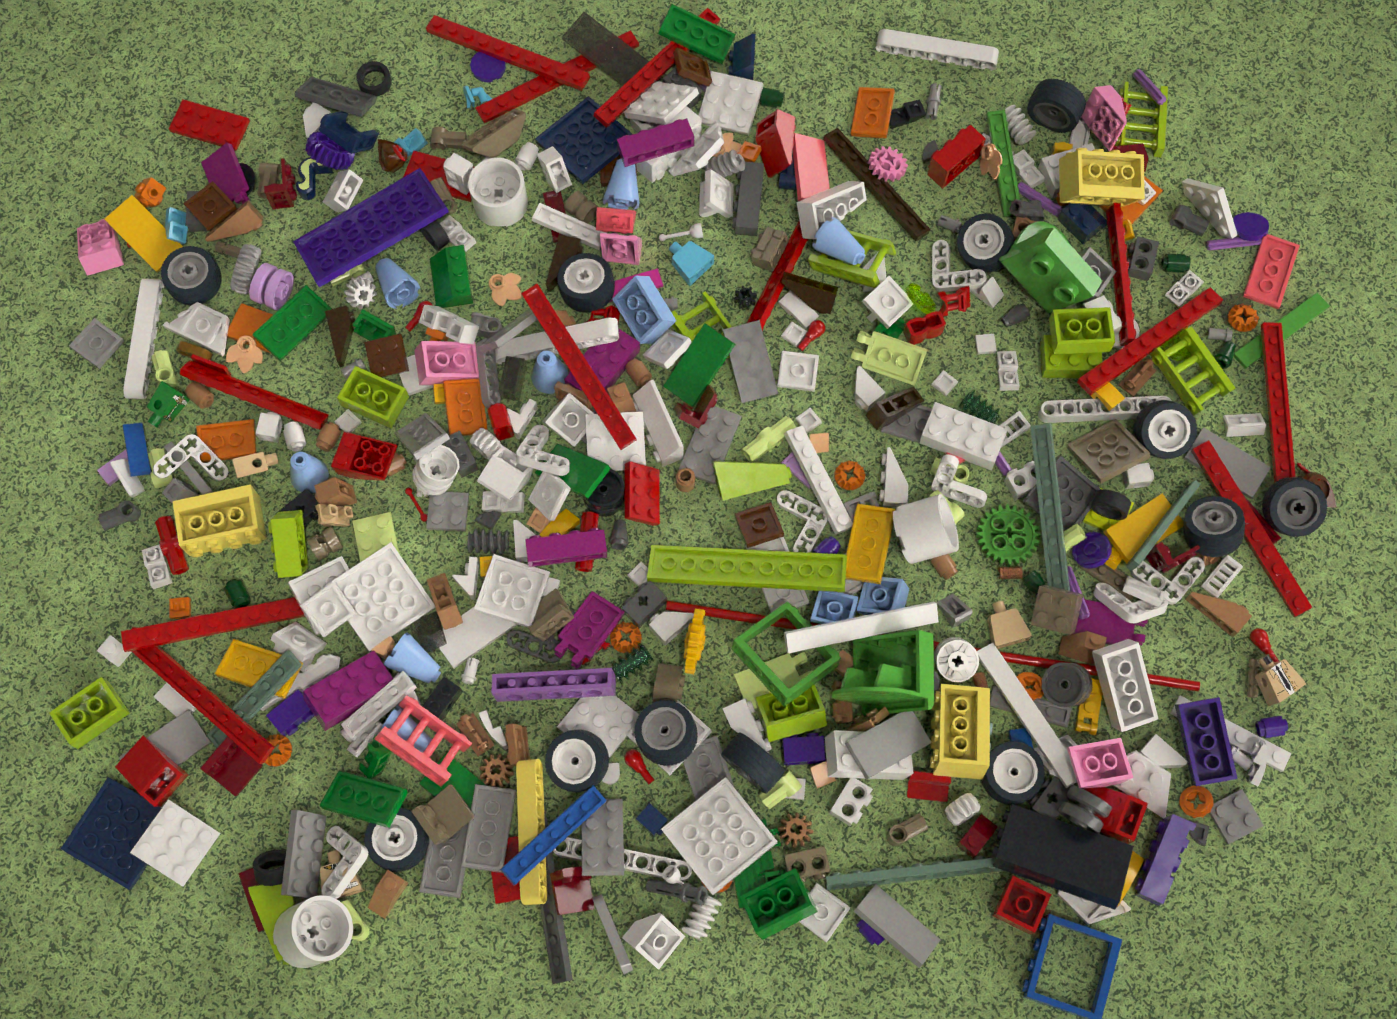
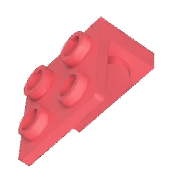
(615, 220)

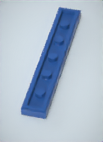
(553, 835)

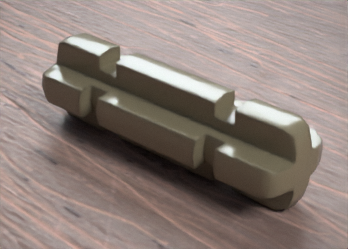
(230, 250)
(1252, 691)

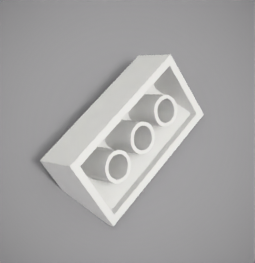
(658, 425)

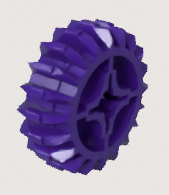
(328, 152)

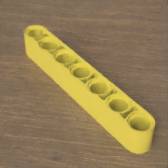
(530, 824)

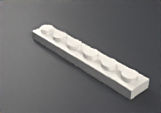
(818, 480)
(1245, 740)

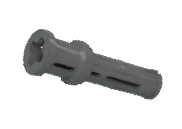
(684, 892)

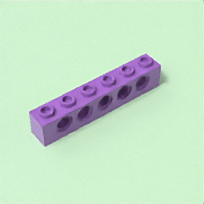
(554, 684)

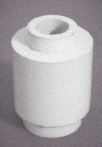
(527, 156)
(294, 436)

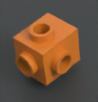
(149, 192)

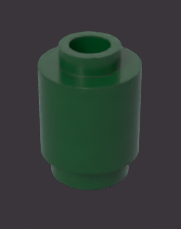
(771, 97)
(1176, 263)
(237, 593)

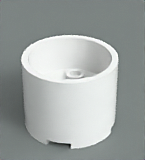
(498, 192)
(926, 529)
(326, 922)

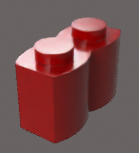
(924, 328)
(500, 421)

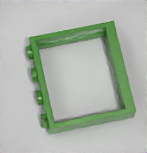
(765, 674)

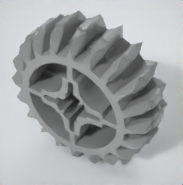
(245, 268)

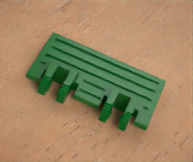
(756, 873)

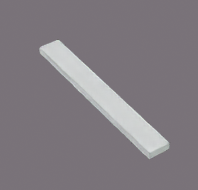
(860, 627)
(1028, 713)

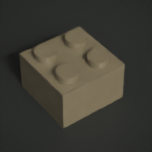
(1057, 609)

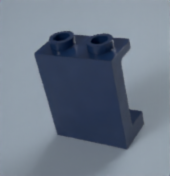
(345, 135)

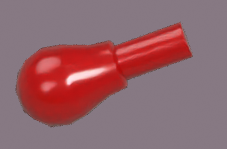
(415, 320)
(814, 331)
(1260, 639)
(635, 761)

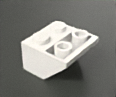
(504, 474)

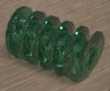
(979, 407)
(631, 662)

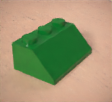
(451, 277)
(778, 904)

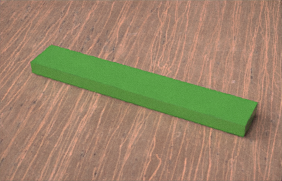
(1007, 177)
(1290, 324)

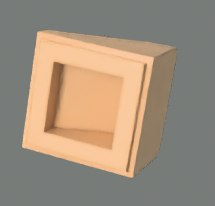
(820, 442)
(538, 521)
(384, 648)
(845, 662)
(820, 775)

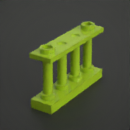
(1157, 129)
(853, 272)
(708, 302)
(1206, 361)

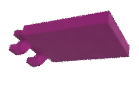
(225, 171)
(1109, 624)
(588, 629)

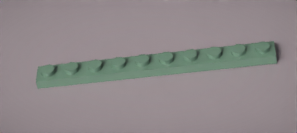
(1049, 506)
(914, 873)

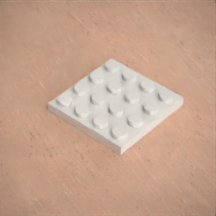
(383, 596)
(719, 836)

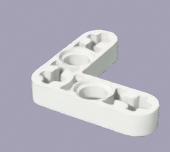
(945, 273)
(195, 453)
(554, 465)
(969, 495)
(811, 523)
(1173, 585)
(1124, 608)
(349, 855)

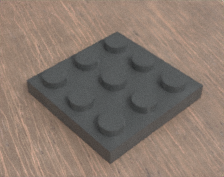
(1075, 493)

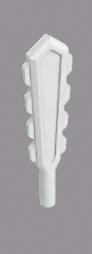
(312, 674)

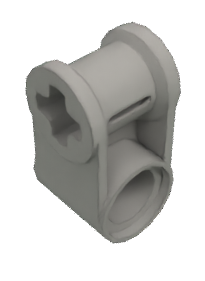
(485, 324)

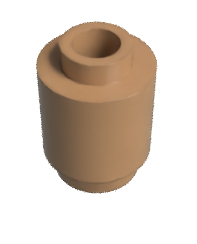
(638, 372)
(199, 395)
(328, 436)
(397, 464)
(685, 480)
(944, 566)

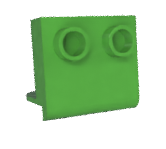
(1050, 267)
(891, 673)

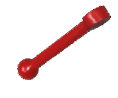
(408, 491)

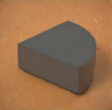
(929, 149)
(488, 519)
(1200, 833)

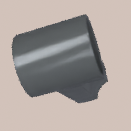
(1031, 209)
(1186, 219)
(119, 515)

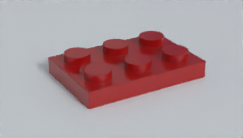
(642, 493)
(503, 888)

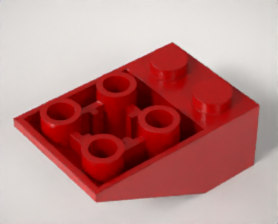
(776, 137)
(363, 457)
(151, 772)
(1125, 814)

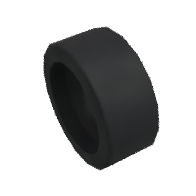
(374, 66)
(435, 235)
(1111, 504)
(266, 860)

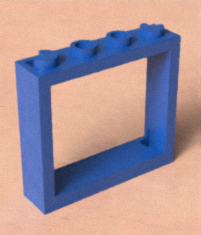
(1106, 975)

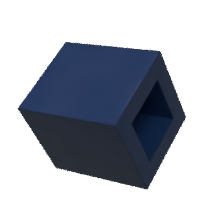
(652, 820)

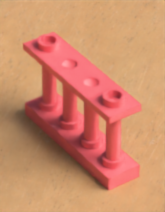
(421, 760)

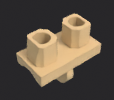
(334, 515)

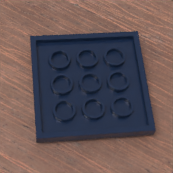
(583, 140)
(111, 831)

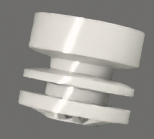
(443, 464)
(949, 649)

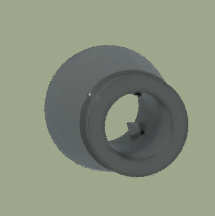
(1016, 315)
(619, 535)

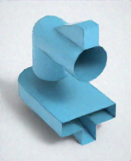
(479, 91)

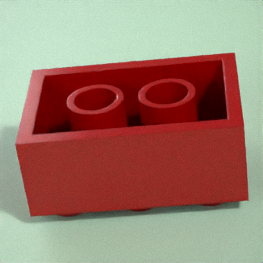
(955, 156)

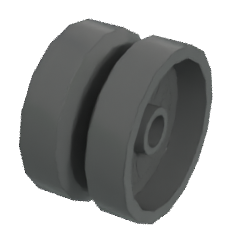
(1078, 682)
(1085, 809)

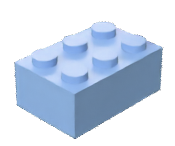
(644, 309)

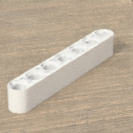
(937, 48)
(583, 334)
(142, 339)
(1094, 406)
(630, 865)

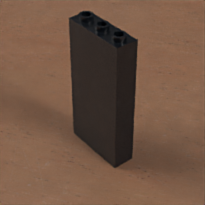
(1062, 856)

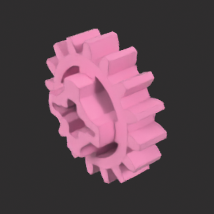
(887, 164)

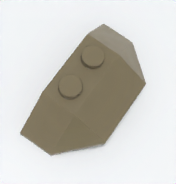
(496, 135)

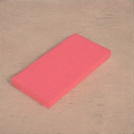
(809, 166)
(1271, 271)

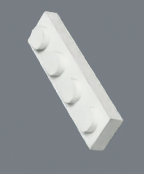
(567, 225)
(378, 705)

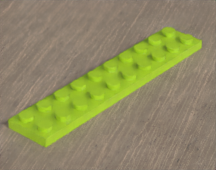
(747, 568)

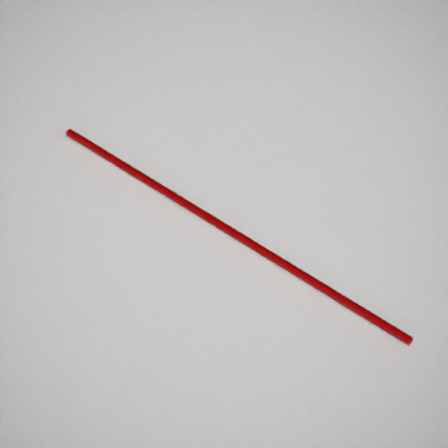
(1009, 657)

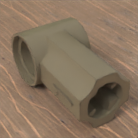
(446, 139)
(268, 175)
(443, 192)
(907, 829)

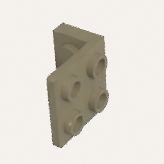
(550, 616)
(443, 815)

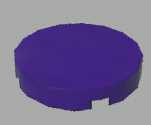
(486, 67)
(1251, 226)
(1092, 551)

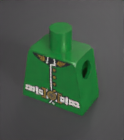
(166, 404)

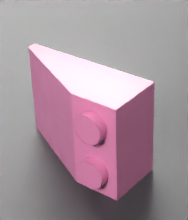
(621, 248)
(445, 361)
(1100, 763)

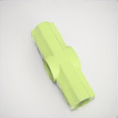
(768, 439)

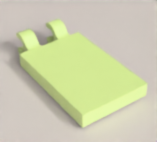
(890, 356)
(784, 669)

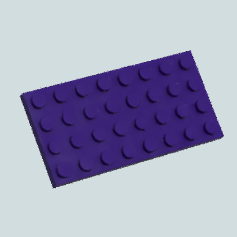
(370, 227)

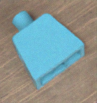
(690, 260)

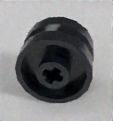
(607, 496)

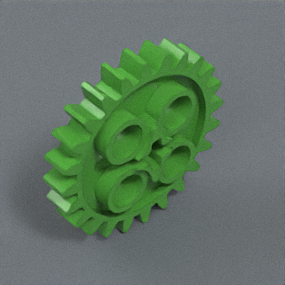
(1009, 552)

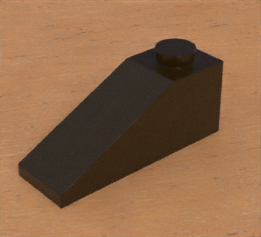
(565, 249)
(814, 293)
(341, 330)
(894, 407)

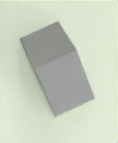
(954, 610)

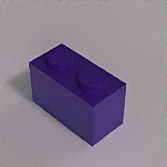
(290, 714)
(803, 749)

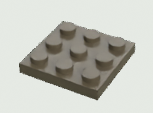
(1108, 451)

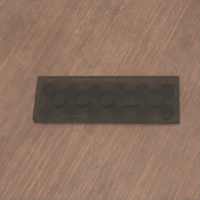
(604, 49)

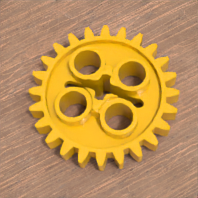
(694, 641)

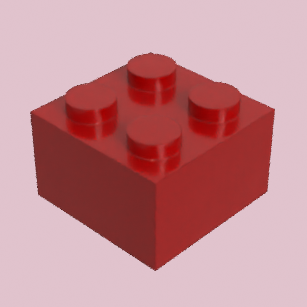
(1022, 905)

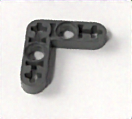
(550, 644)

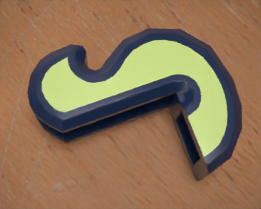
(307, 171)

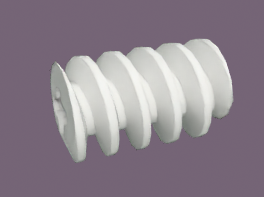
(1017, 126)
(700, 918)

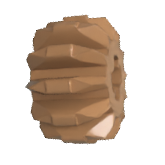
(496, 763)
(793, 836)

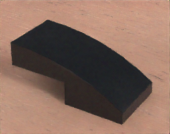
(907, 114)

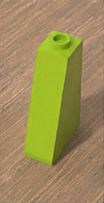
(743, 478)
(270, 906)

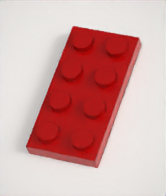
(209, 124)
(433, 168)

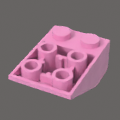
(1105, 115)
(98, 247)

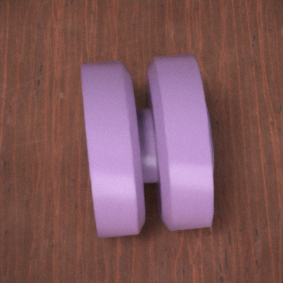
(271, 286)

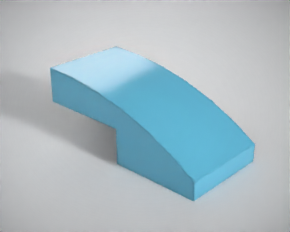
(412, 142)
(175, 225)

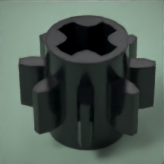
(747, 301)

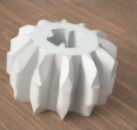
(354, 295)
(485, 443)
(962, 809)

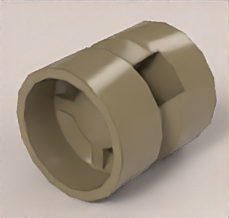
(580, 207)
(325, 543)

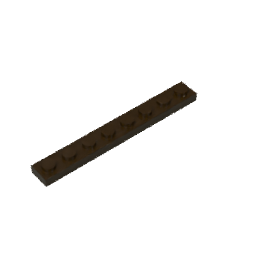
(878, 187)

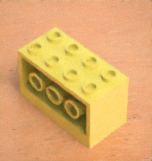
(1101, 177)
(219, 521)
(961, 731)

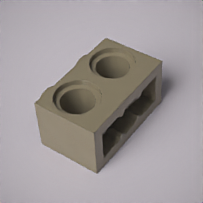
(805, 859)

